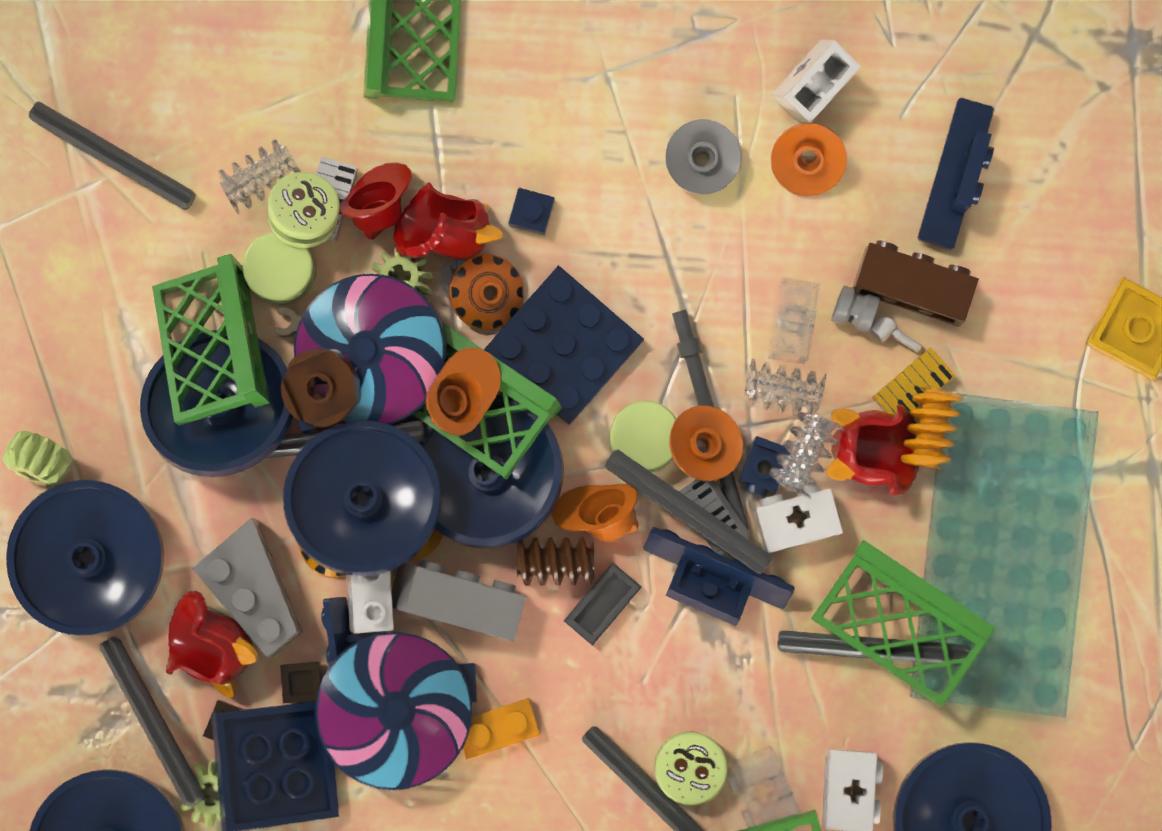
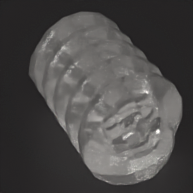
(257, 175)
(783, 389)
(805, 452)

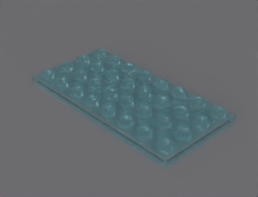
(1012, 547)

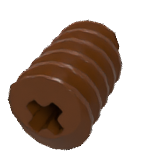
(555, 561)

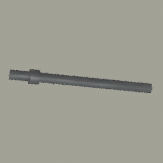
(690, 348)

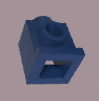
(756, 483)

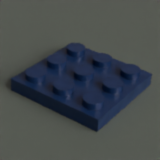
(565, 342)
(272, 767)

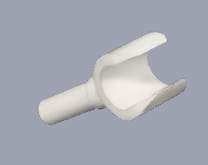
(885, 326)

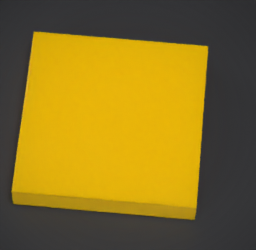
(1131, 329)

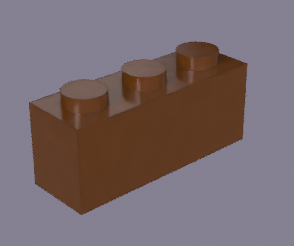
(915, 283)

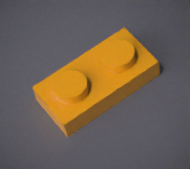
(500, 728)

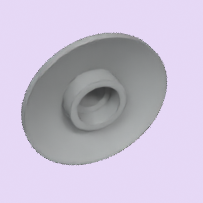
(703, 138)

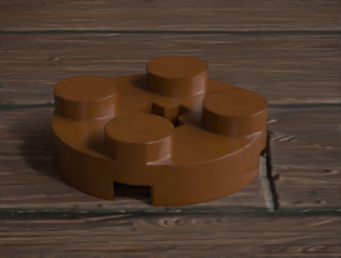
(342, 391)

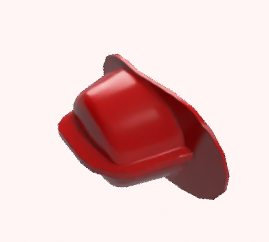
(376, 198)

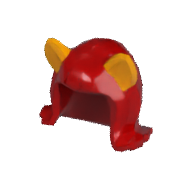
(443, 226)
(873, 449)
(207, 644)

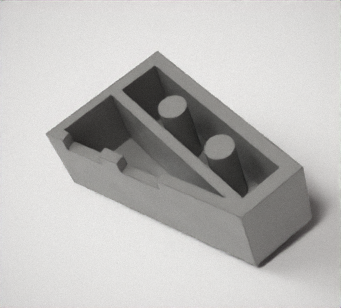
(250, 588)
(458, 599)

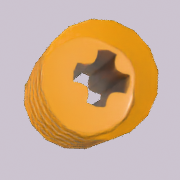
(931, 428)

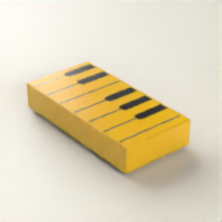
(925, 371)

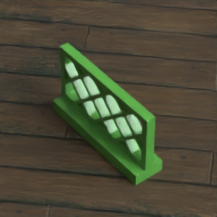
(379, 49)
(241, 333)
(515, 387)
(921, 594)

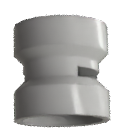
(855, 309)

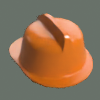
(463, 391)
(600, 510)

